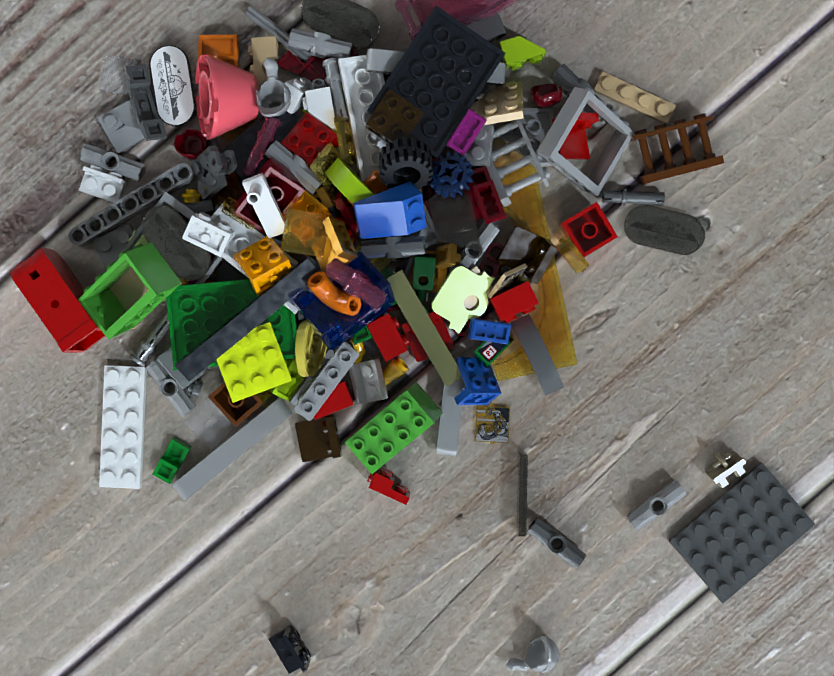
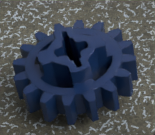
(460, 176)

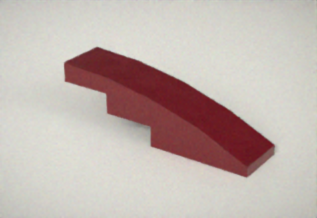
(486, 195)

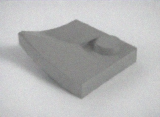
(121, 127)

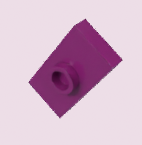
(466, 132)

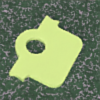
(451, 296)

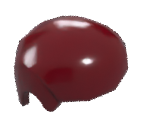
(546, 95)
(190, 144)

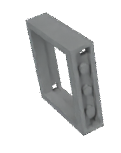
(563, 125)
(167, 198)

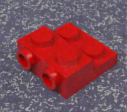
(382, 482)

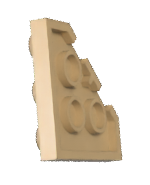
(501, 104)

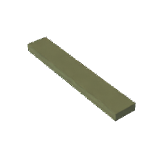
(424, 328)

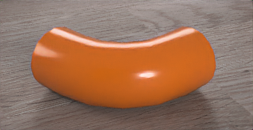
(332, 295)

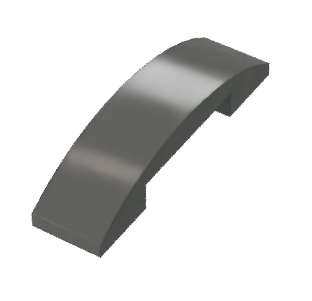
(143, 103)
(537, 354)

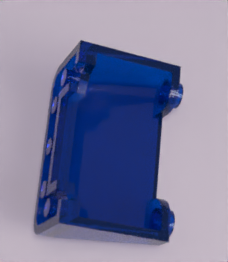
(337, 327)

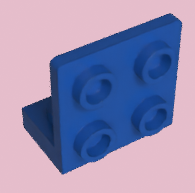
(479, 382)

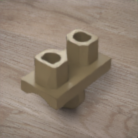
(725, 466)

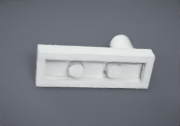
(264, 204)

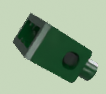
(424, 266)

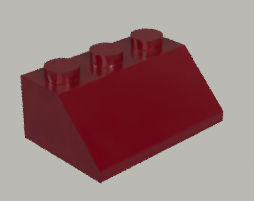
(283, 186)

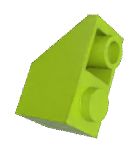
(519, 52)

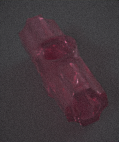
(356, 283)

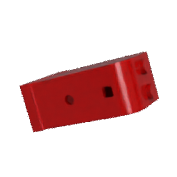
(54, 296)

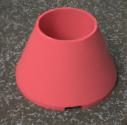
(224, 97)

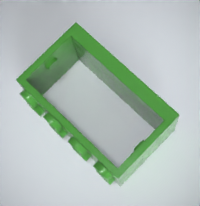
(106, 308)
(394, 428)

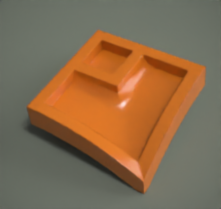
(221, 47)

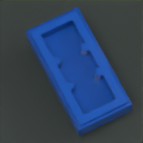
(489, 331)

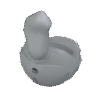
(273, 96)
(540, 656)

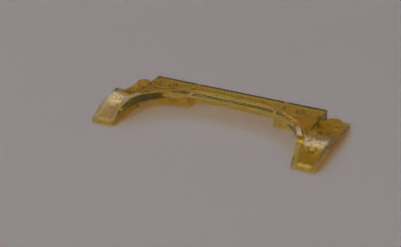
(552, 321)

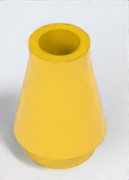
(395, 370)

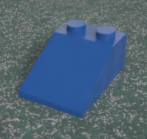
(391, 212)

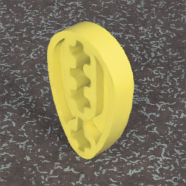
(308, 350)

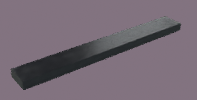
(246, 320)

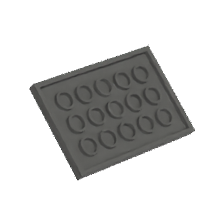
(741, 532)

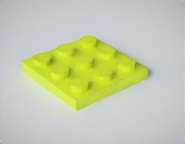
(253, 364)

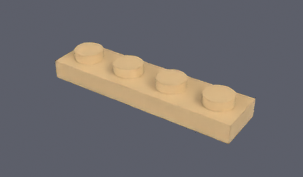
(634, 98)

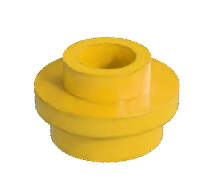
(191, 195)

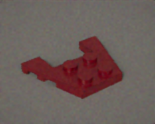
(311, 69)

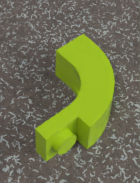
(347, 181)

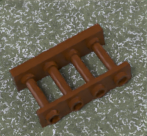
(690, 164)

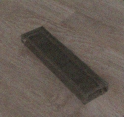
(522, 494)

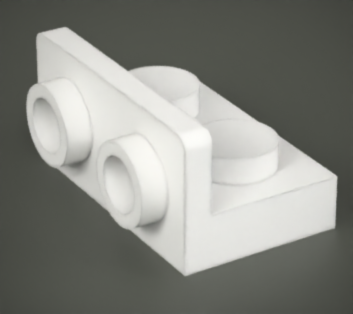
(102, 185)
(208, 233)
(368, 381)

